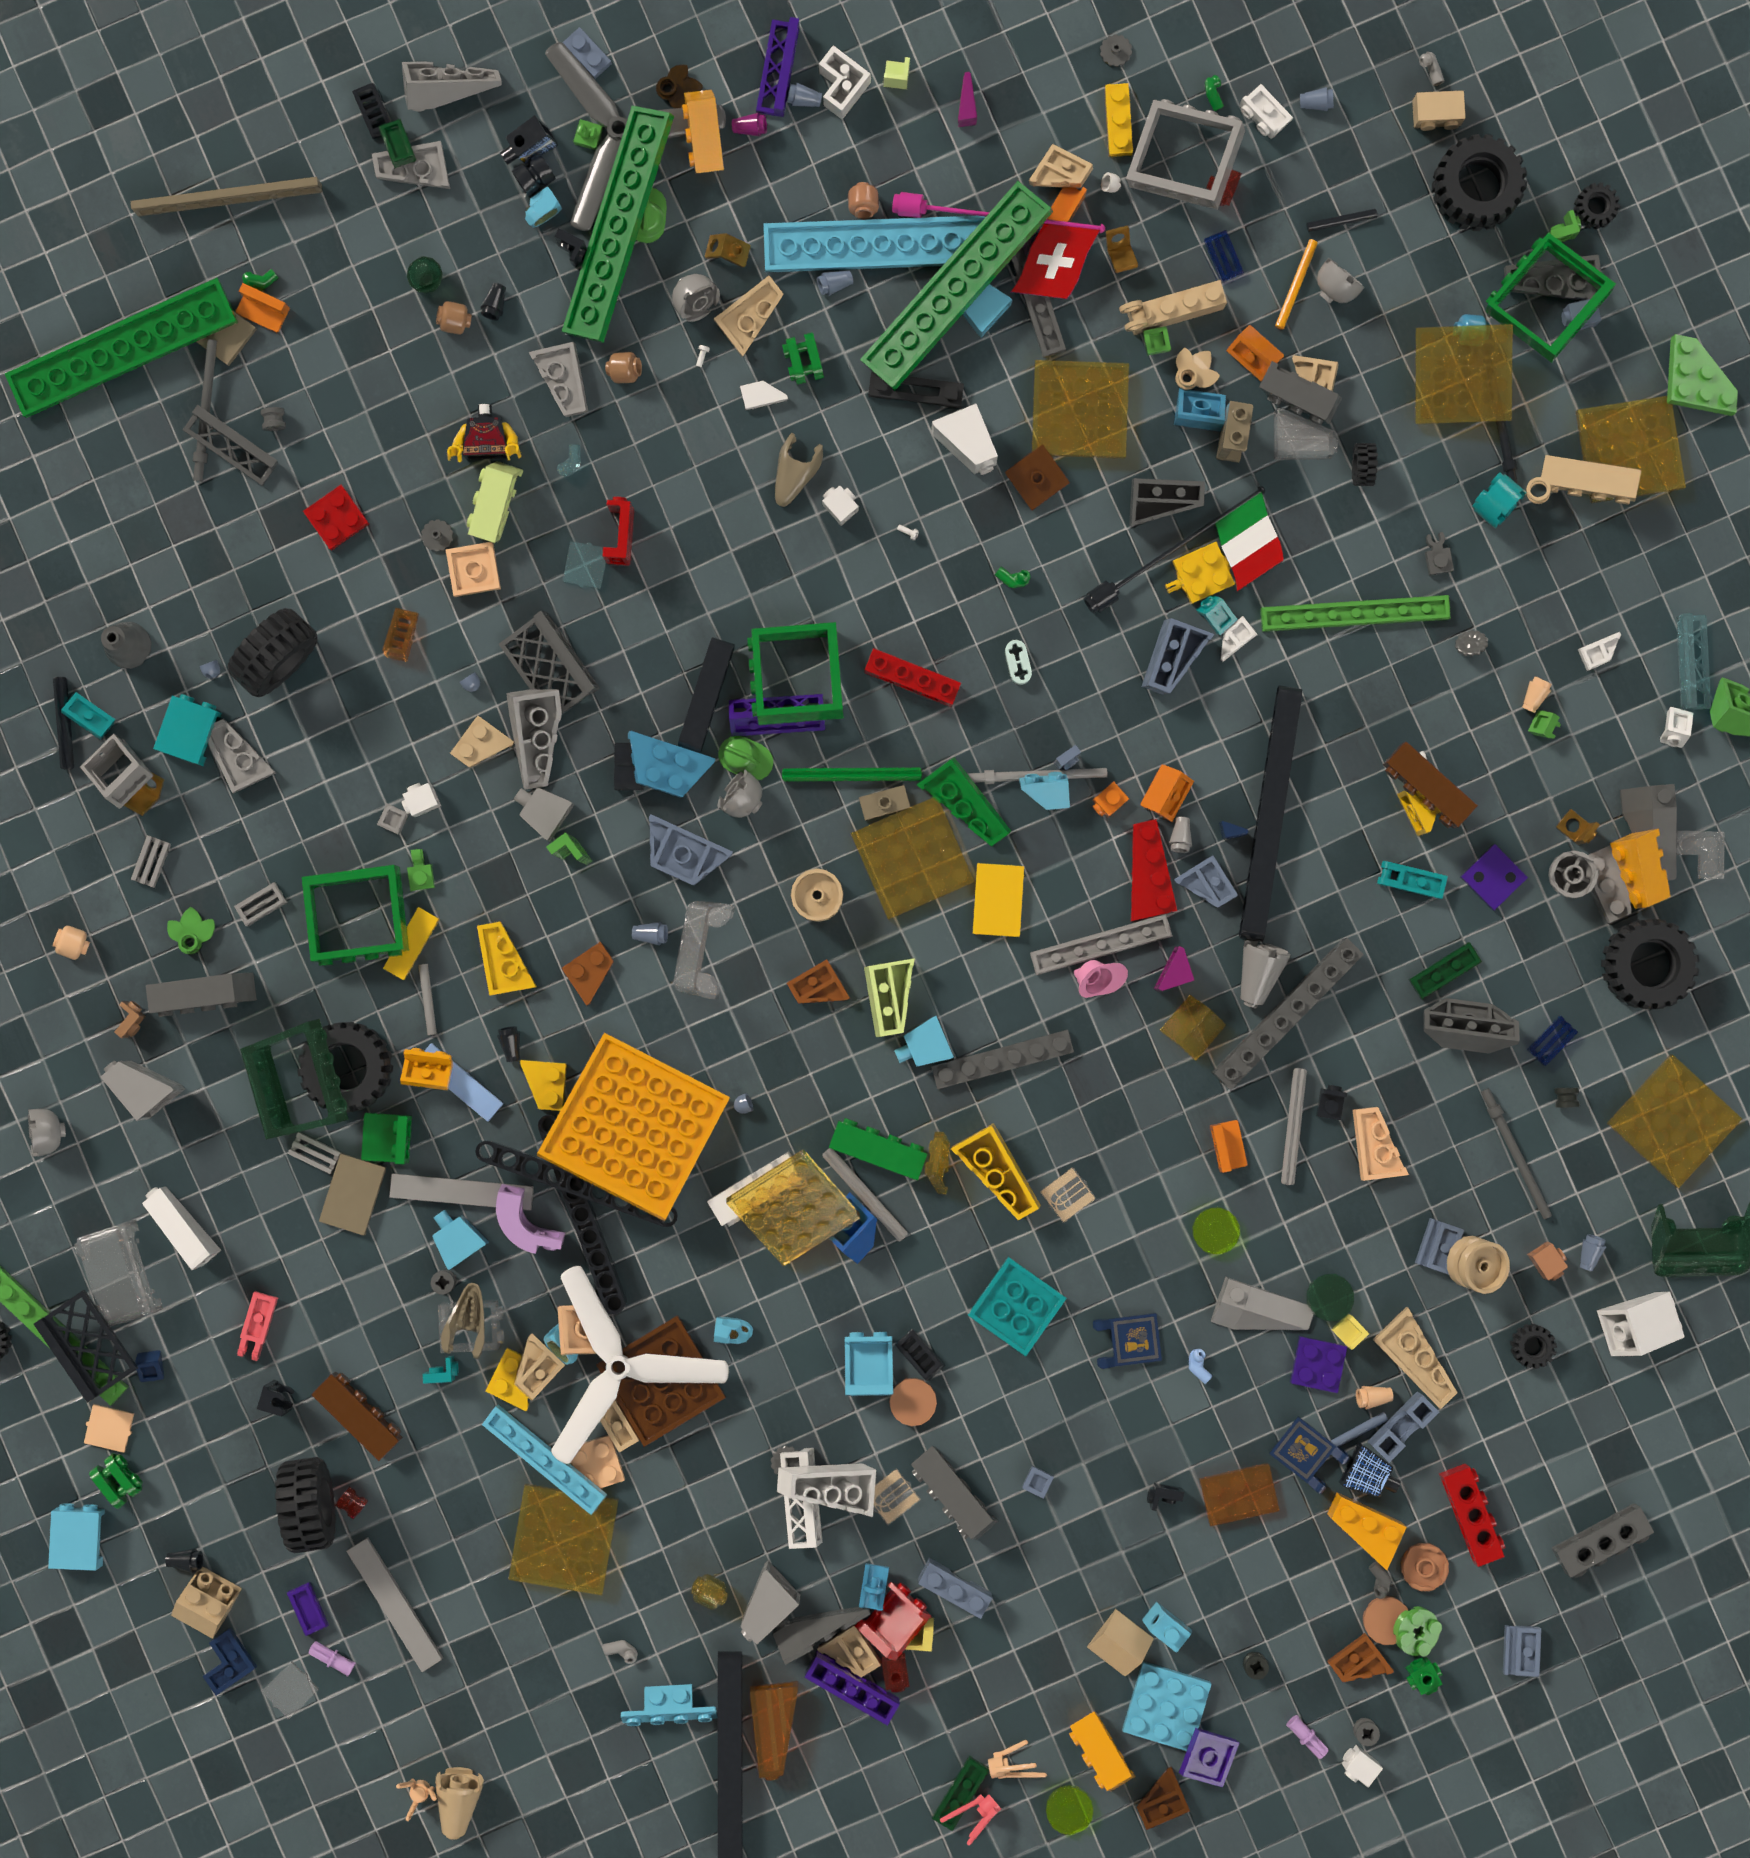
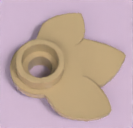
(1197, 368)

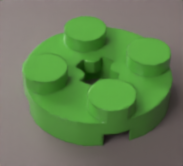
(1428, 1635)

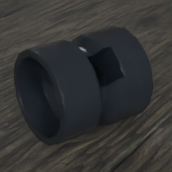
(533, 175)

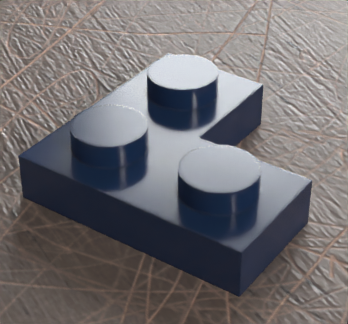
(234, 1662)

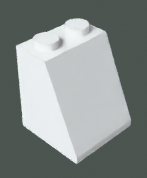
(967, 439)
(1641, 1324)

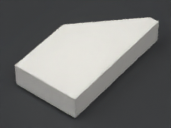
(761, 394)
(1236, 637)
(1599, 651)

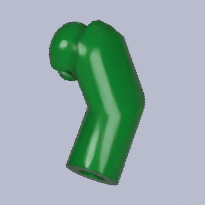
(1212, 93)

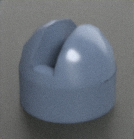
(210, 669)
(471, 682)
(743, 1104)

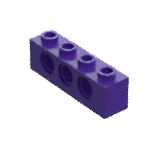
(852, 1688)

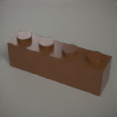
(1429, 785)
(357, 1415)

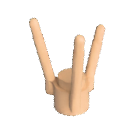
(1000, 1767)
(419, 1792)

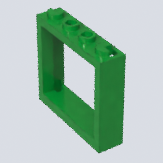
(1573, 261)
(796, 713)
(372, 952)

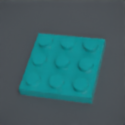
(1017, 1306)

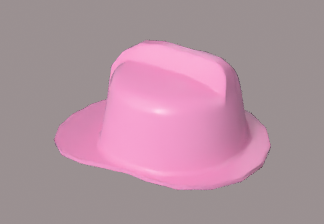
(1100, 978)

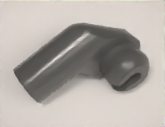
(1382, 1581)

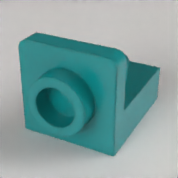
(1217, 613)
(437, 1375)

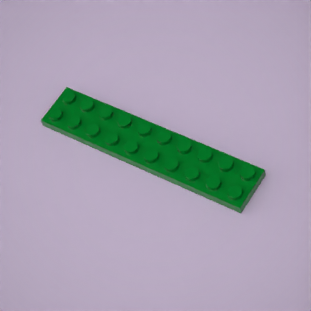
(618, 223)
(956, 285)
(121, 347)

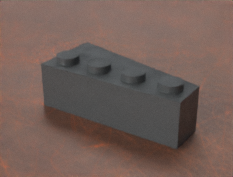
(200, 993)
(953, 1494)

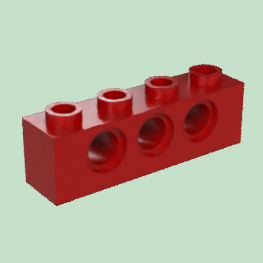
(912, 677)
(1453, 1482)

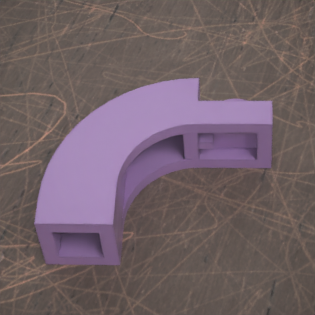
(516, 1225)

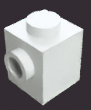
(840, 504)
(420, 799)
(1361, 1766)

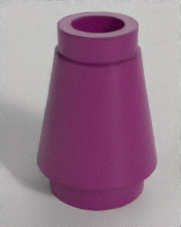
(750, 125)

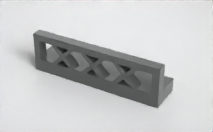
(234, 437)

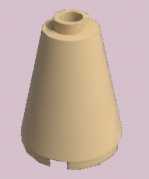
(457, 1798)

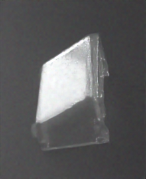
(698, 919)
(117, 1273)

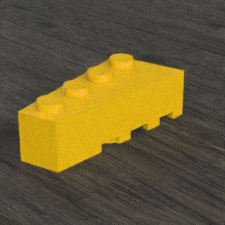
(995, 1166)

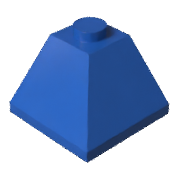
(859, 1236)

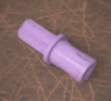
(331, 1658)
(1307, 1737)

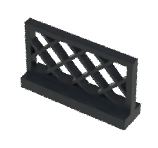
(68, 1357)

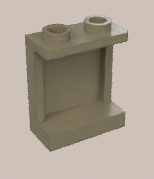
(1235, 432)

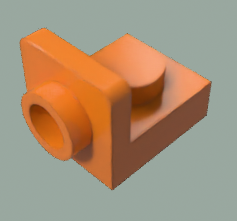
(1109, 800)

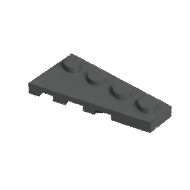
(1555, 280)

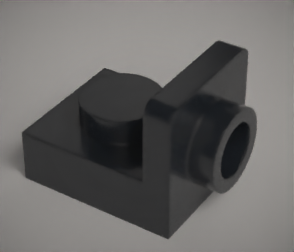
(568, 243)
(1331, 1102)
(1168, 1493)

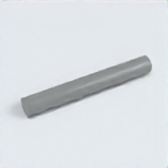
(427, 999)

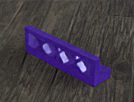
(786, 67)
(745, 724)

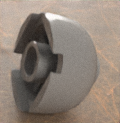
(1337, 283)
(694, 296)
(742, 796)
(1573, 874)
(44, 1131)

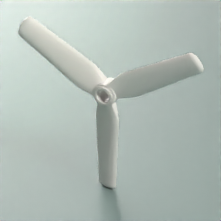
(607, 1344)

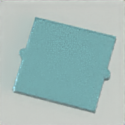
(584, 565)

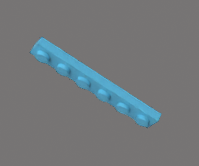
(540, 1457)

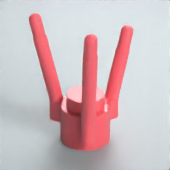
(987, 1808)

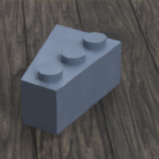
(1173, 654)

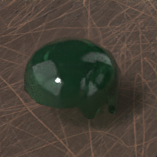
(424, 274)

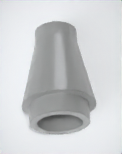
(1181, 836)

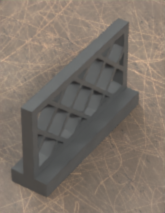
(562, 649)

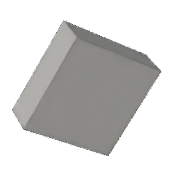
(393, 819)

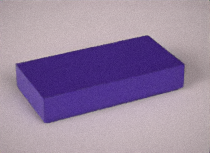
(307, 1608)

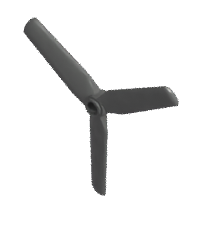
(604, 111)

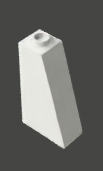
(180, 1228)

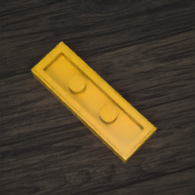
(418, 933)

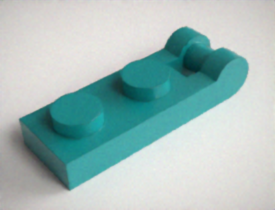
(1413, 880)

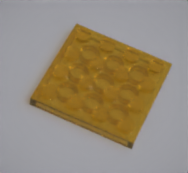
(1463, 373)
(1080, 408)
(1634, 437)
(912, 857)
(1674, 1121)
(793, 1207)
(562, 1542)

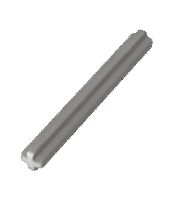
(1293, 1126)
(865, 1194)

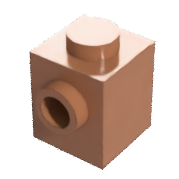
(1548, 1261)

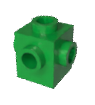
(1418, 1670)

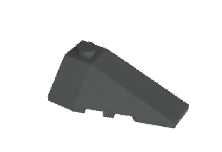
(1654, 809)
(800, 1633)

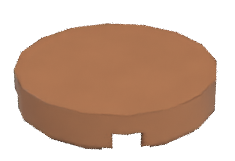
(913, 1401)
(1424, 1567)
(1381, 1617)

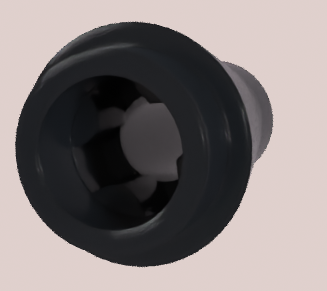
(493, 304)
(510, 1043)
(186, 1560)

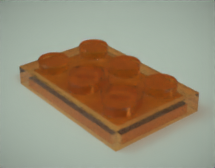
(1239, 1494)

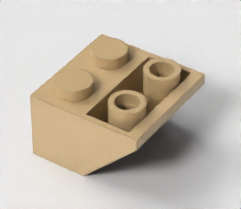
(206, 1602)

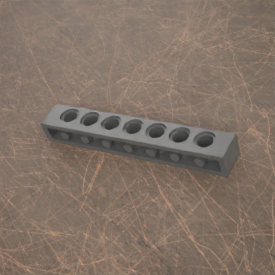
(1287, 1013)

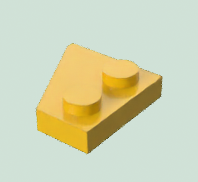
(546, 1083)
(504, 1378)

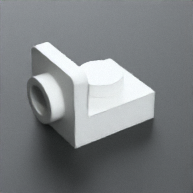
(1677, 727)

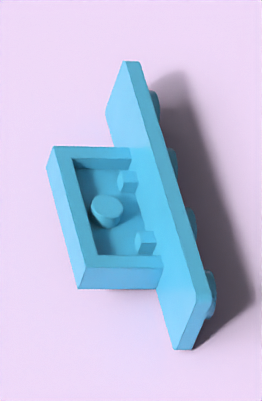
(669, 1704)

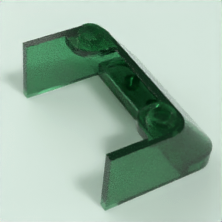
(1700, 1249)

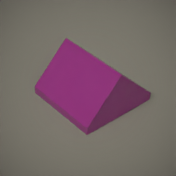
(1176, 971)

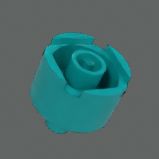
(1499, 500)

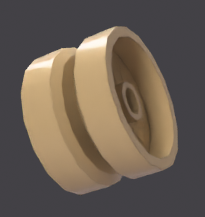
(819, 881)
(1478, 1264)

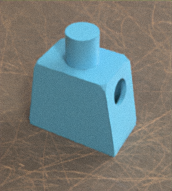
(987, 309)
(925, 1044)
(456, 1239)
(1167, 1627)

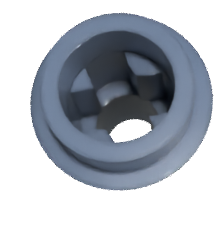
(803, 96)
(1318, 99)
(834, 281)
(651, 933)
(1591, 1251)

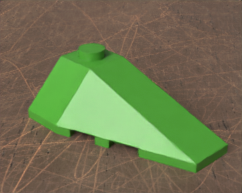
(1731, 708)

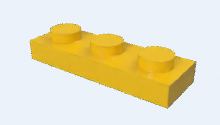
(1118, 120)

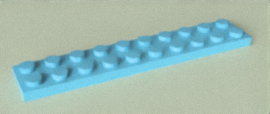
(864, 243)

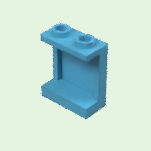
(868, 1364)
(75, 1537)

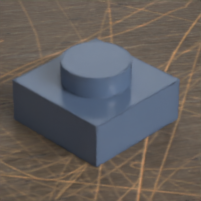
(1037, 1481)

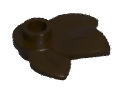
(680, 84)

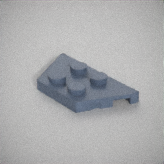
(683, 852)

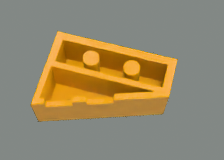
(1641, 868)
(1368, 1527)
(1100, 1752)

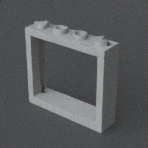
(1177, 190)

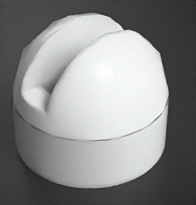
(1110, 182)

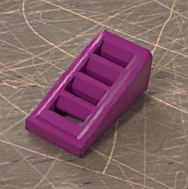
(967, 110)

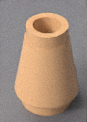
(1536, 694)
(1370, 1396)

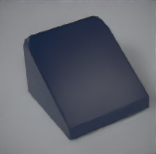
(1231, 831)
(149, 1366)

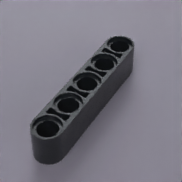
(706, 695)

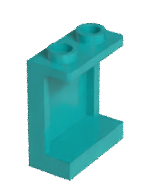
(186, 729)

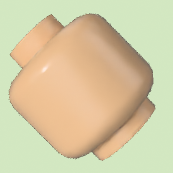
(71, 942)

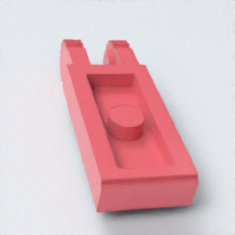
(257, 1323)

